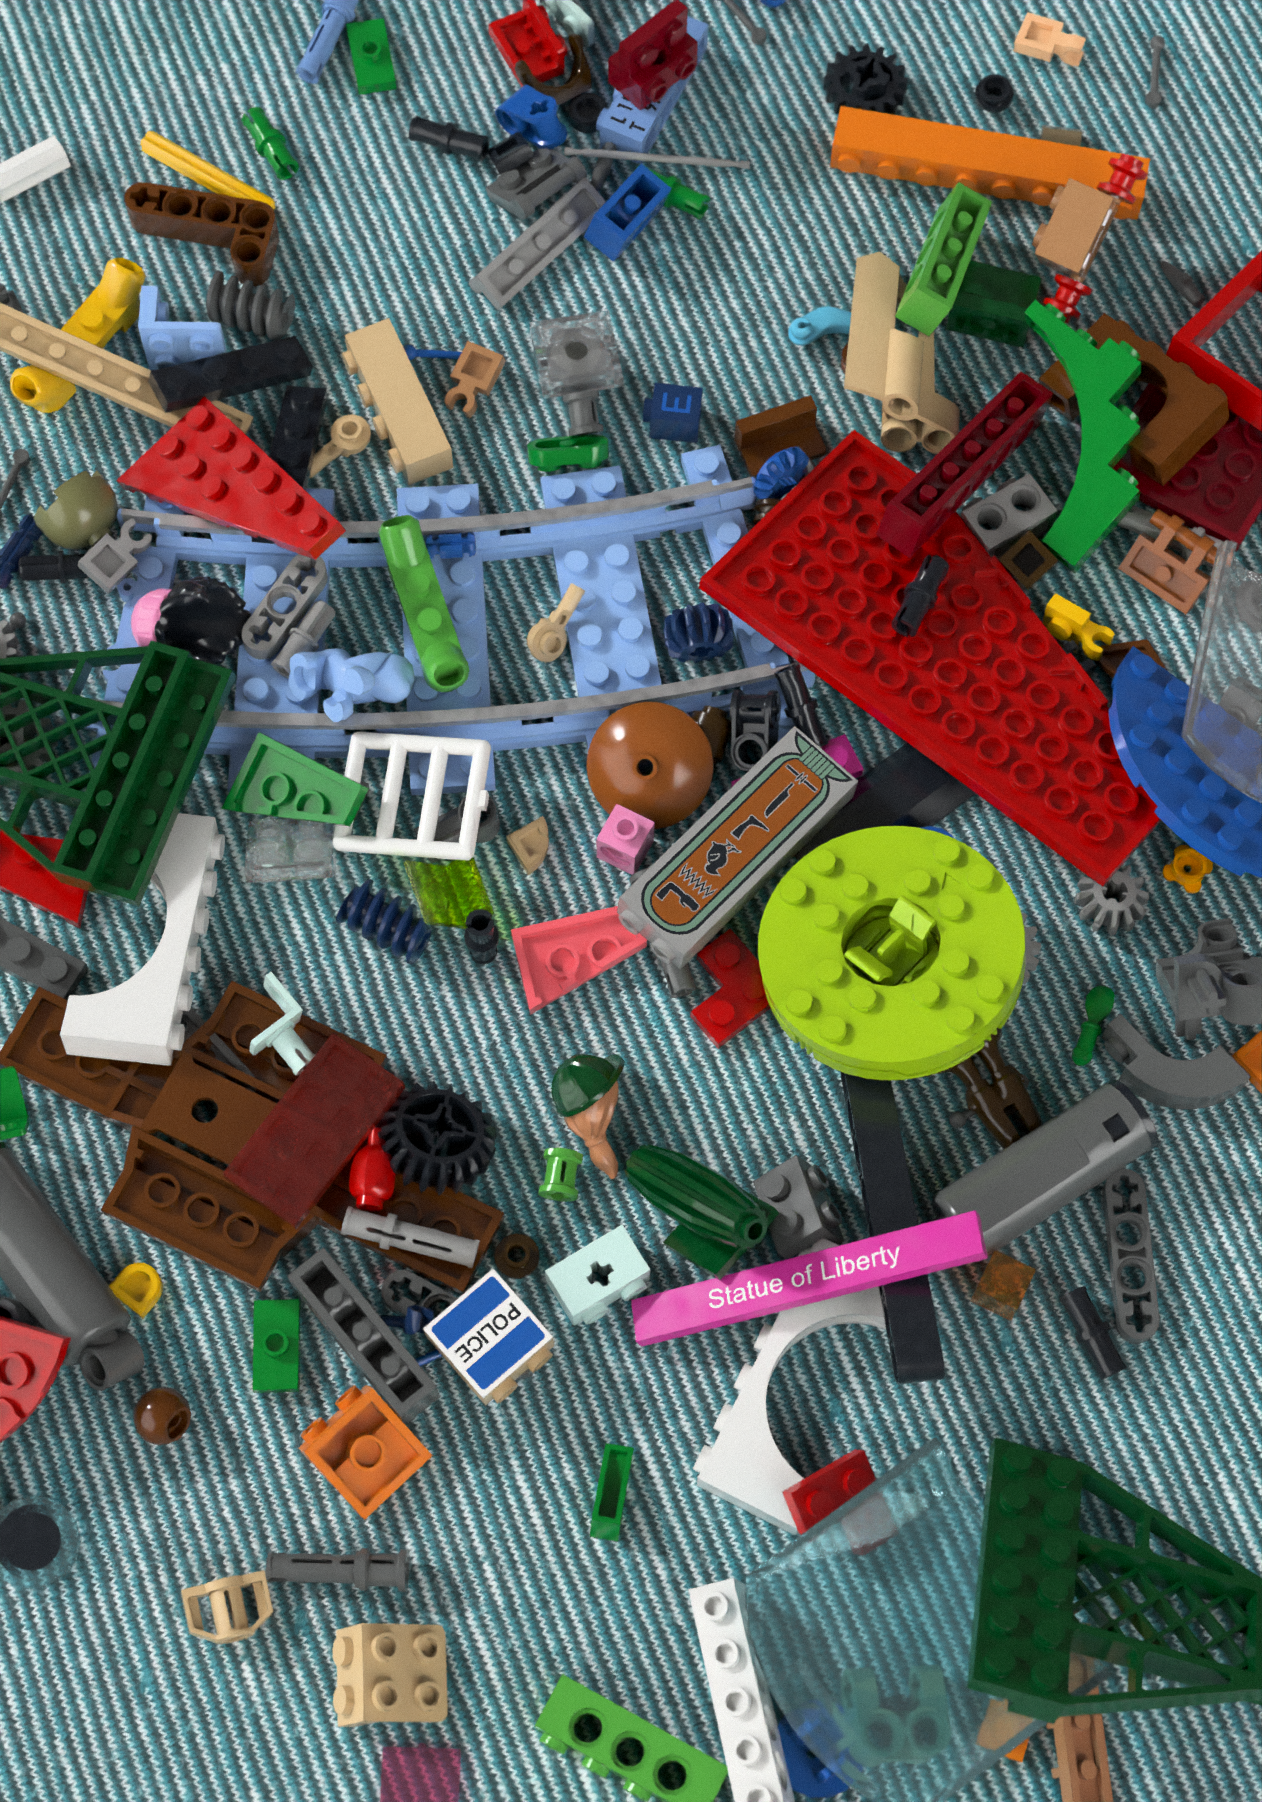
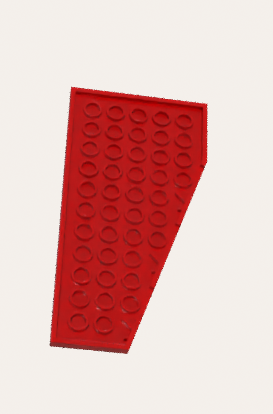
(976, 684)

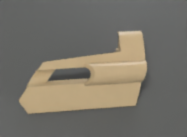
(895, 363)

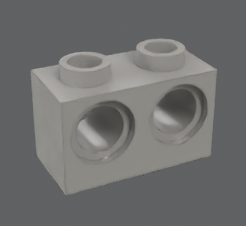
(1009, 522)

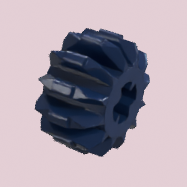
(698, 632)

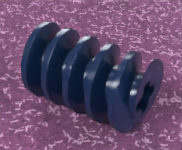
(385, 921)

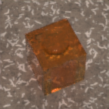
(1003, 1285)

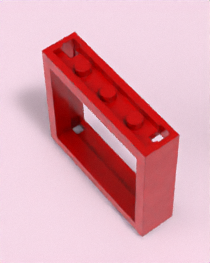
(1185, 345)

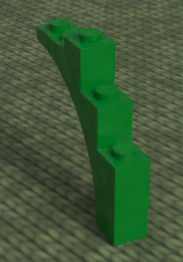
(1098, 380)

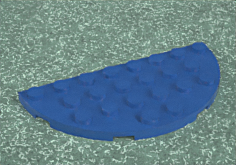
(1190, 797)

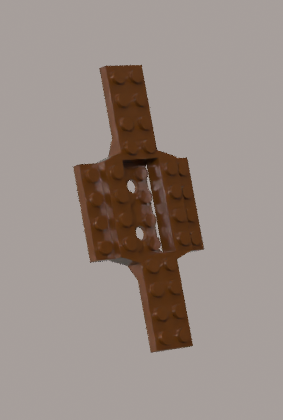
(189, 1200)

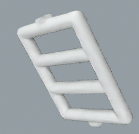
(424, 846)

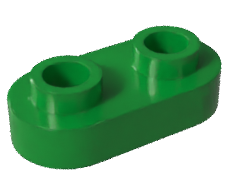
(553, 452)

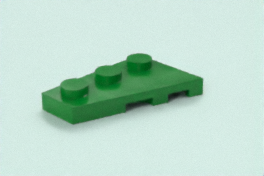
(292, 786)

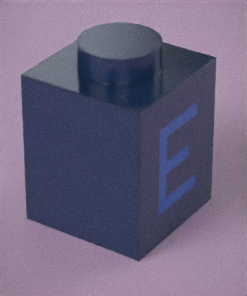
(674, 412)

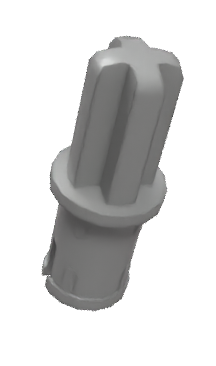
(305, 636)

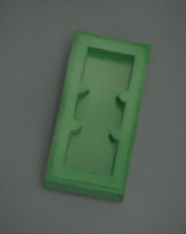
(371, 56)
(276, 1346)

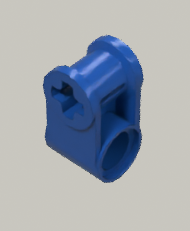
(533, 116)

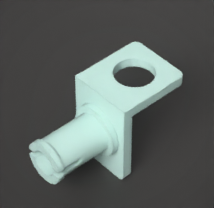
(281, 1033)

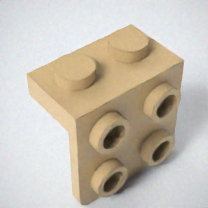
(390, 1674)

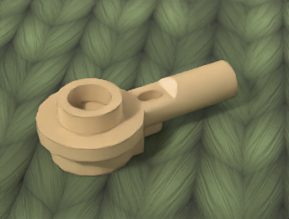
(349, 436)
(548, 637)

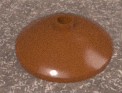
(674, 746)

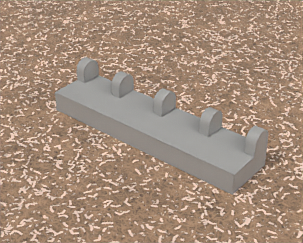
(538, 244)

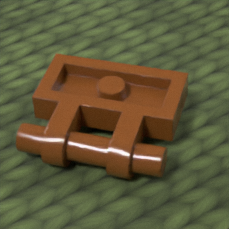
(1163, 570)

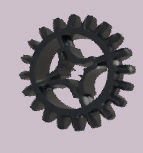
(463, 1143)

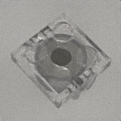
(576, 354)

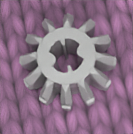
(1110, 911)

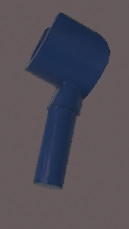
(414, 1321)

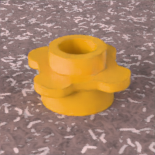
(1187, 857)

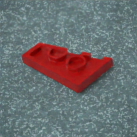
(33, 883)

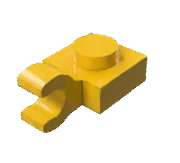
(1072, 622)

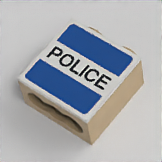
(490, 1338)

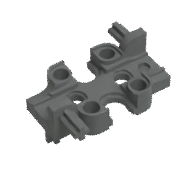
(1212, 981)

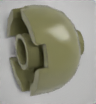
(81, 513)

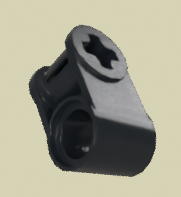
(753, 725)

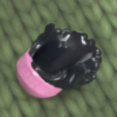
(194, 617)

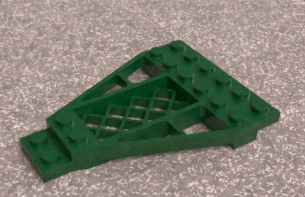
(142, 767)
(1029, 1585)

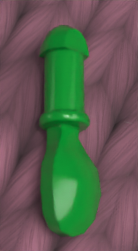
(1098, 1007)

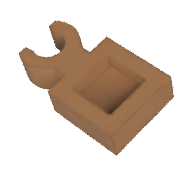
(474, 372)

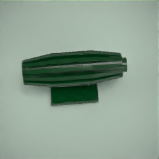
(713, 1211)

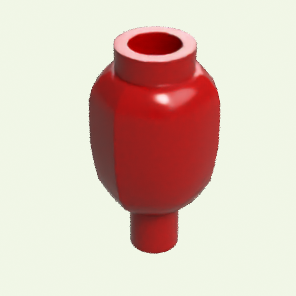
(372, 1175)

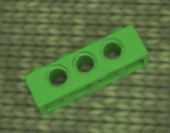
(943, 259)
(574, 1701)

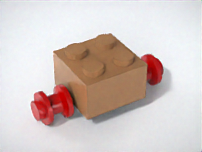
(1079, 227)

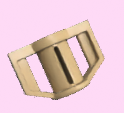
(216, 1591)

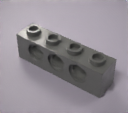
(363, 1336)

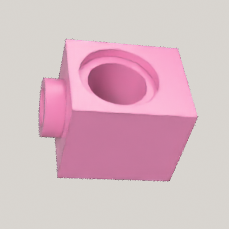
(625, 839)

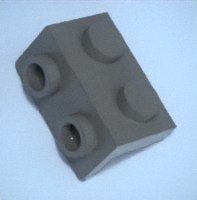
(802, 1204)

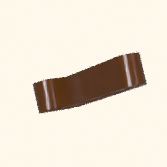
(155, 212)

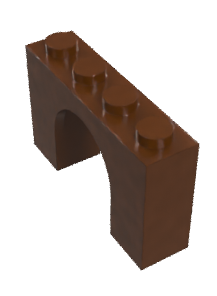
(1183, 425)

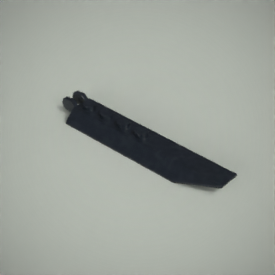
(904, 791)

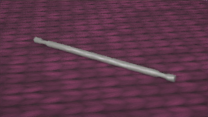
(656, 158)

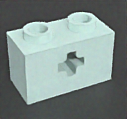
(610, 1255)

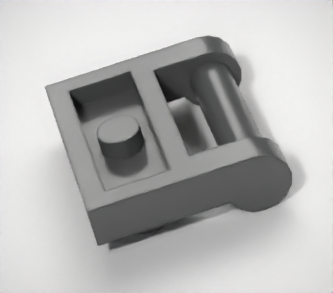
(534, 181)

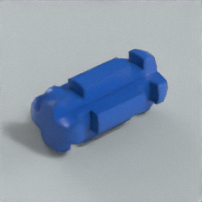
(451, 545)

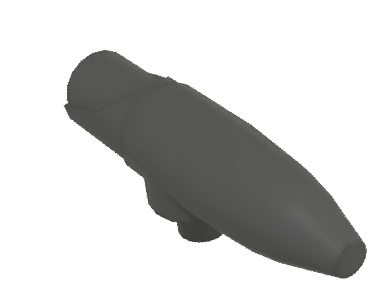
(602, 168)
(1183, 284)

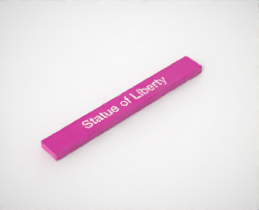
(809, 1278)

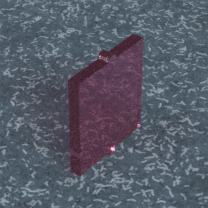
(420, 1774)

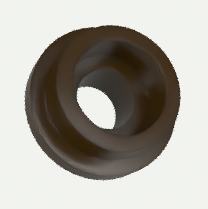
(520, 1269)

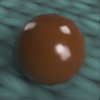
(162, 1416)

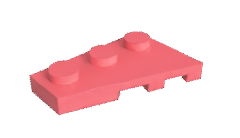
(570, 952)

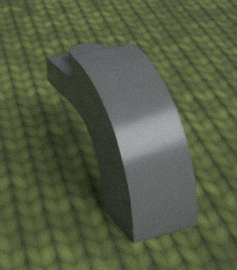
(1169, 1080)

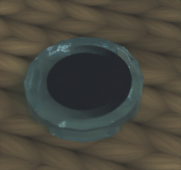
(37, 1542)

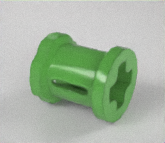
(560, 1174)

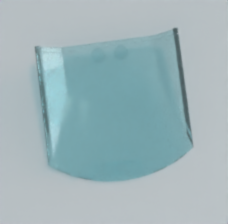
(873, 1635)

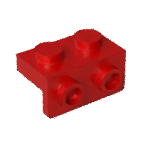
(530, 38)

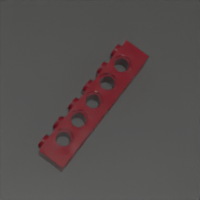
(964, 464)

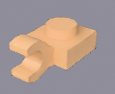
(1043, 37)

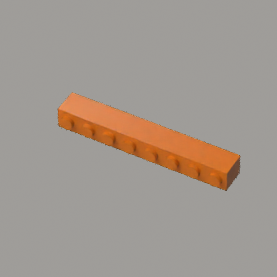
(976, 158)

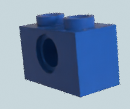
(627, 212)

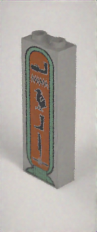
(735, 848)

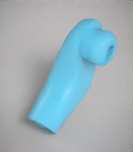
(818, 324)

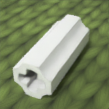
(32, 167)

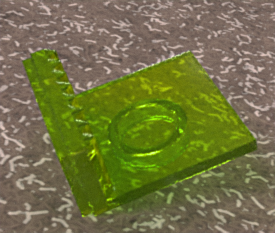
(447, 891)

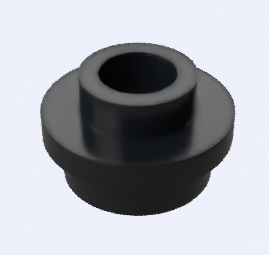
(994, 85)

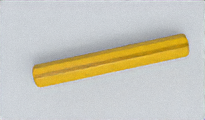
(199, 169)

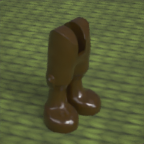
(1001, 1098)

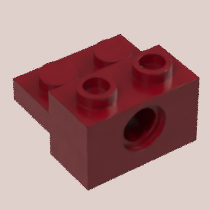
(660, 42)

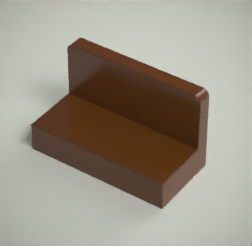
(778, 429)

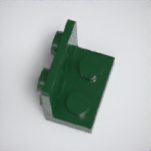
(993, 304)

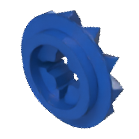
(780, 473)

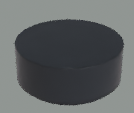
(585, 112)

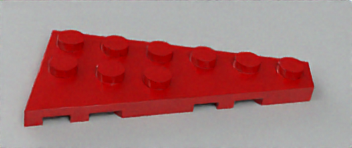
(227, 479)

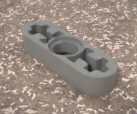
(284, 587)

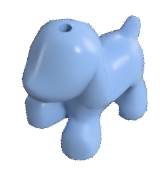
(351, 679)

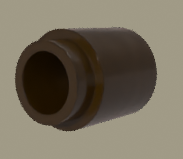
(716, 728)

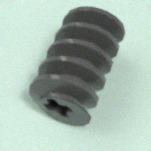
(249, 309)

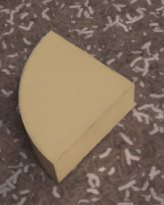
(530, 844)

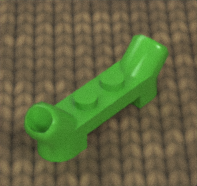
(423, 604)

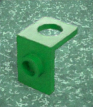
(13, 1110)

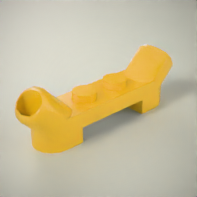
(105, 311)

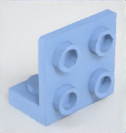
(174, 342)

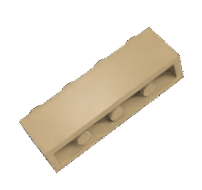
(398, 402)

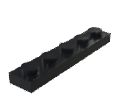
(297, 434)

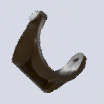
(577, 83)

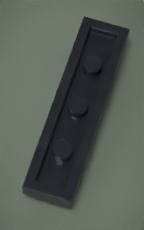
(230, 373)

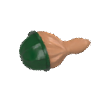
(586, 1098)

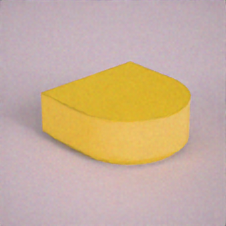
(138, 1287)

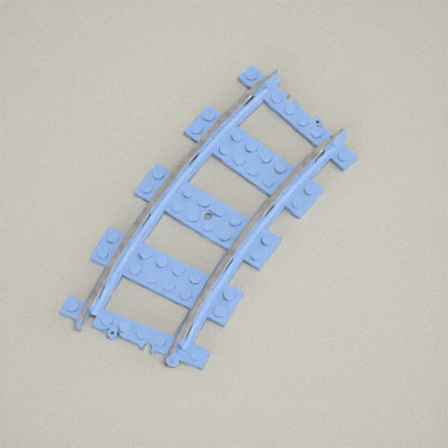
(609, 635)

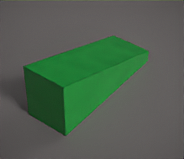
(611, 1492)

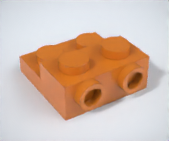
(363, 1449)

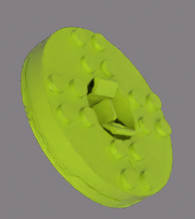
(892, 952)

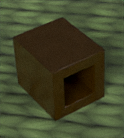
(1029, 560)

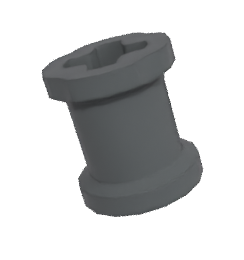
(583, 412)

